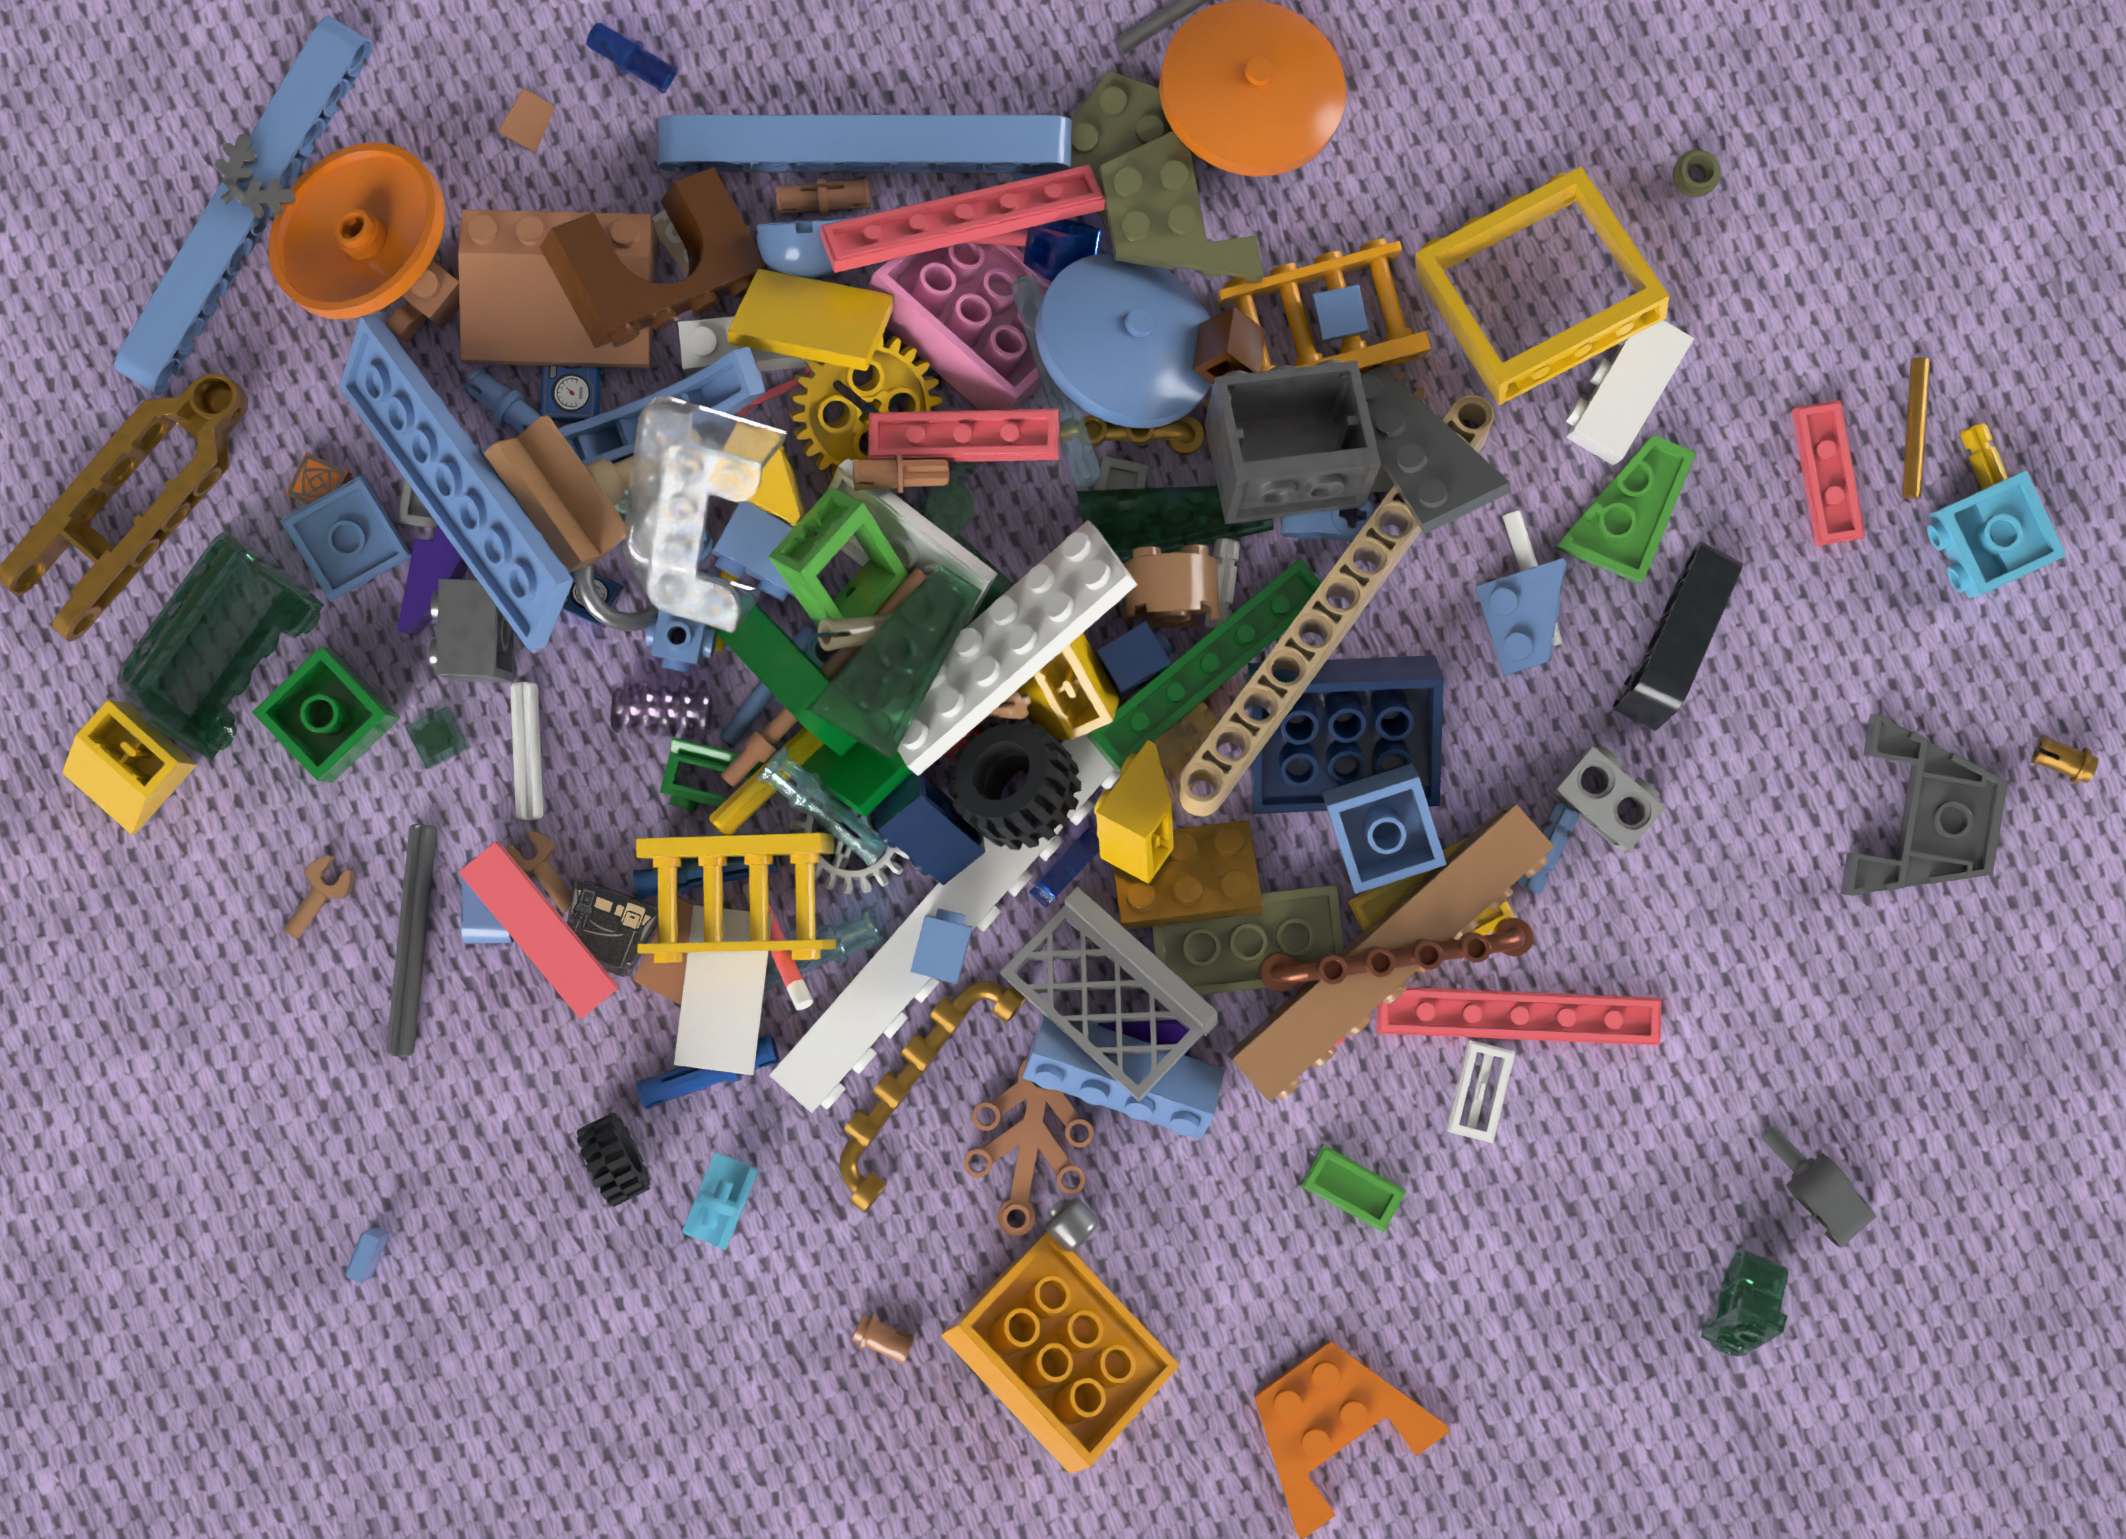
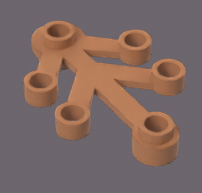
(1030, 1136)

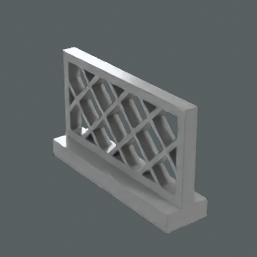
(1137, 963)

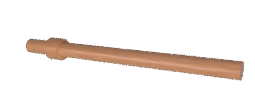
(761, 744)

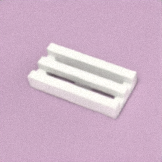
(1462, 1087)

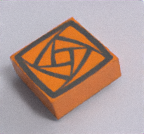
(315, 479)

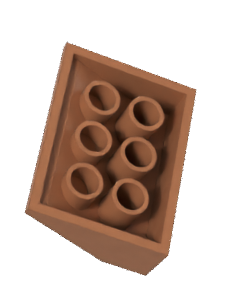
(514, 302)

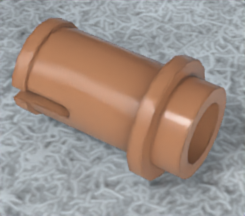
(882, 1338)

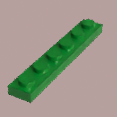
(1206, 665)

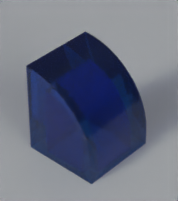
(1058, 245)

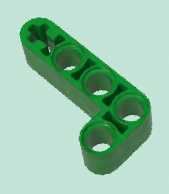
(785, 672)

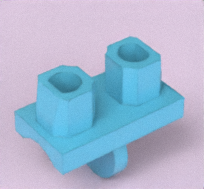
(720, 1200)

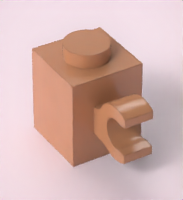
(431, 297)

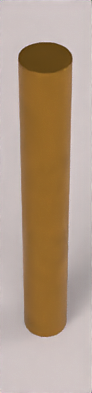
(1915, 428)

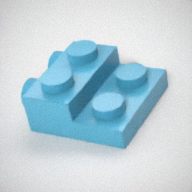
(1995, 536)

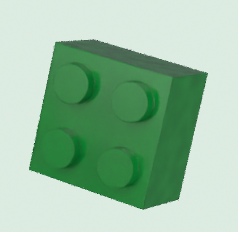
(326, 714)

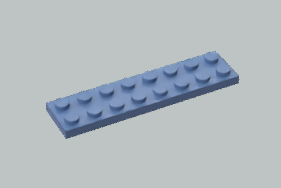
(455, 483)

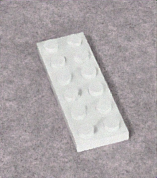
(1016, 641)

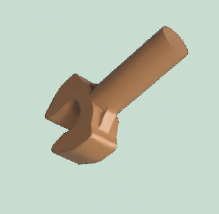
(542, 868)
(318, 894)

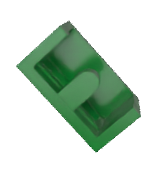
(702, 756)

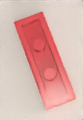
(1828, 473)

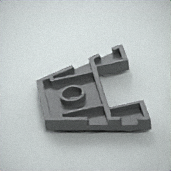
(1947, 817)

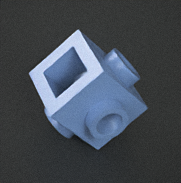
(698, 645)

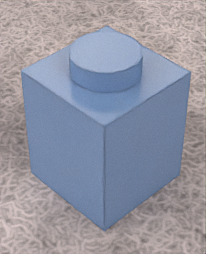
(942, 946)

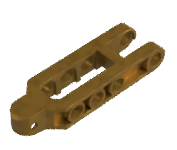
(205, 413)

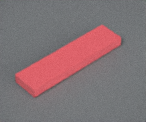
(966, 435)
(539, 929)

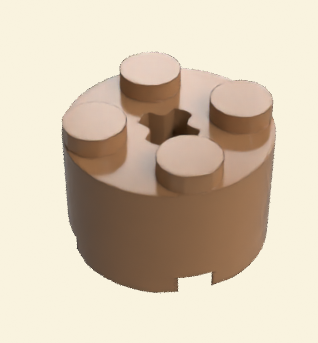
(1172, 587)

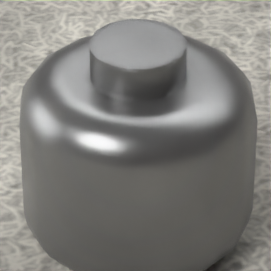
(1071, 1223)

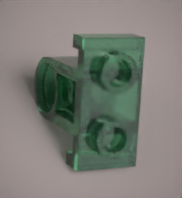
(1748, 1305)

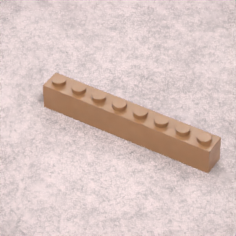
(1434, 909)

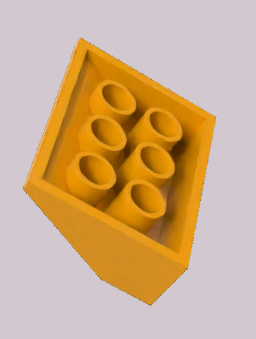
(1061, 1352)

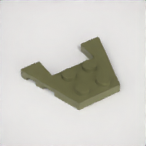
(1114, 121)
(1159, 216)

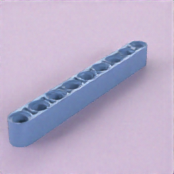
(865, 143)
(228, 232)

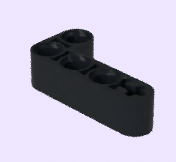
(1681, 638)

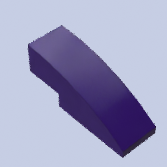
(428, 564)

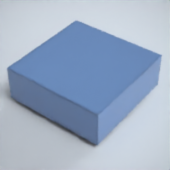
(1340, 313)
(367, 1254)

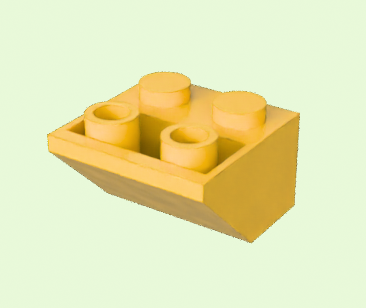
(1071, 693)
(125, 764)
(1137, 817)

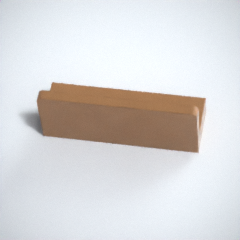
(558, 494)

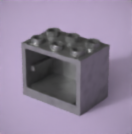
(1291, 441)

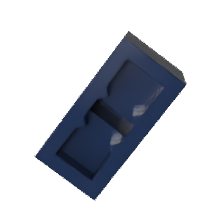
(1135, 658)

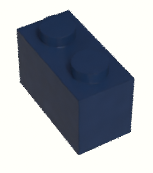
(928, 829)

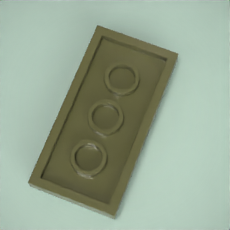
(1228, 951)

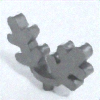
(236, 172)

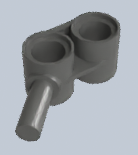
(1822, 1190)

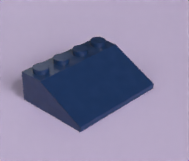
(1348, 727)

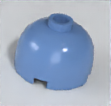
(795, 247)

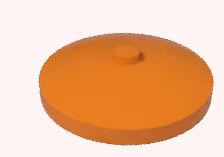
(1252, 88)
(357, 231)

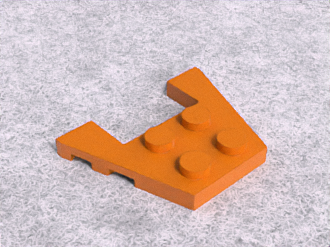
(1323, 1408)

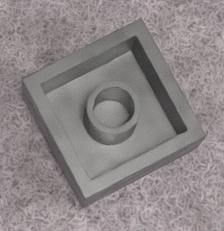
(472, 634)

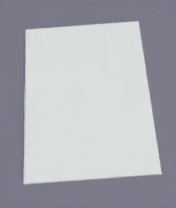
(721, 1000)

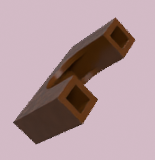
(618, 303)

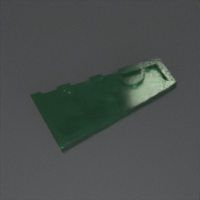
(1161, 518)
(894, 670)

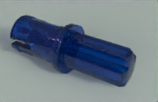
(631, 57)

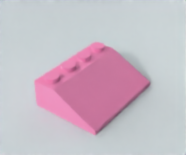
(964, 319)

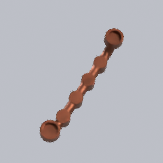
(1509, 936)

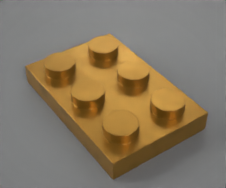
(1202, 879)

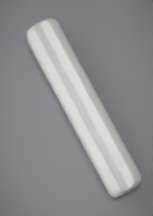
(526, 751)

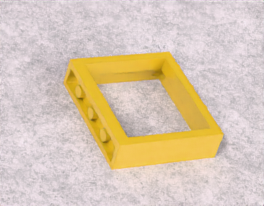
(1570, 346)

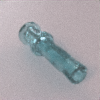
(867, 846)
(850, 938)

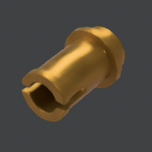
(2066, 760)

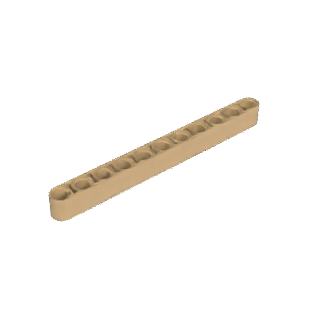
(1320, 618)

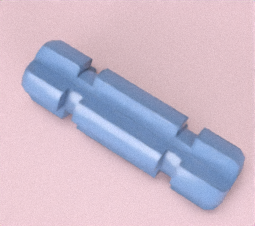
(1562, 820)

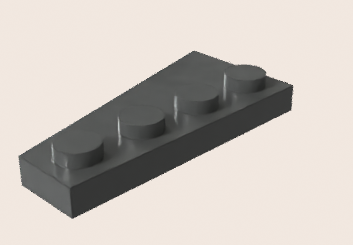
(1424, 457)

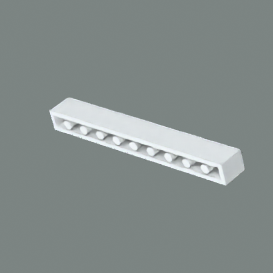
(886, 986)

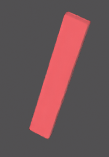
(961, 218)
(1522, 1016)

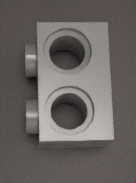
(1600, 808)

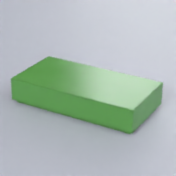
(1353, 1188)

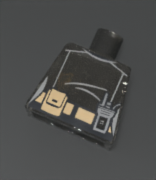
(611, 924)

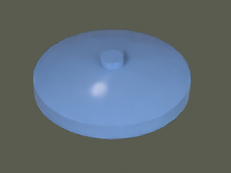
(1122, 341)

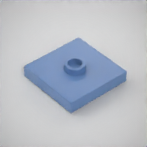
(347, 537)

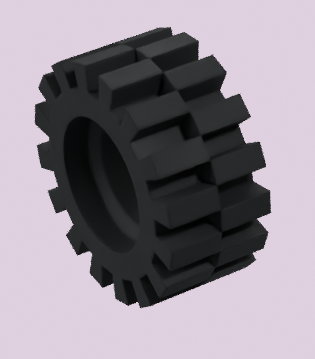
(613, 1159)

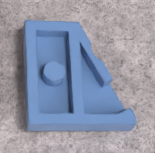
(1523, 615)

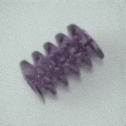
(662, 708)

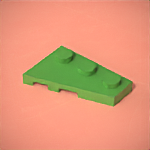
(1632, 512)

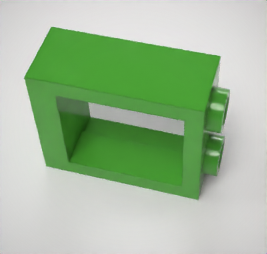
(801, 559)

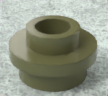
(1702, 160)

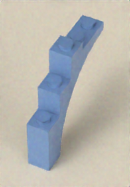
(722, 386)

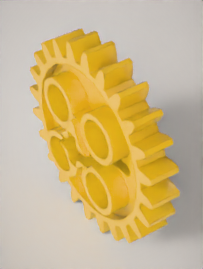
(840, 439)

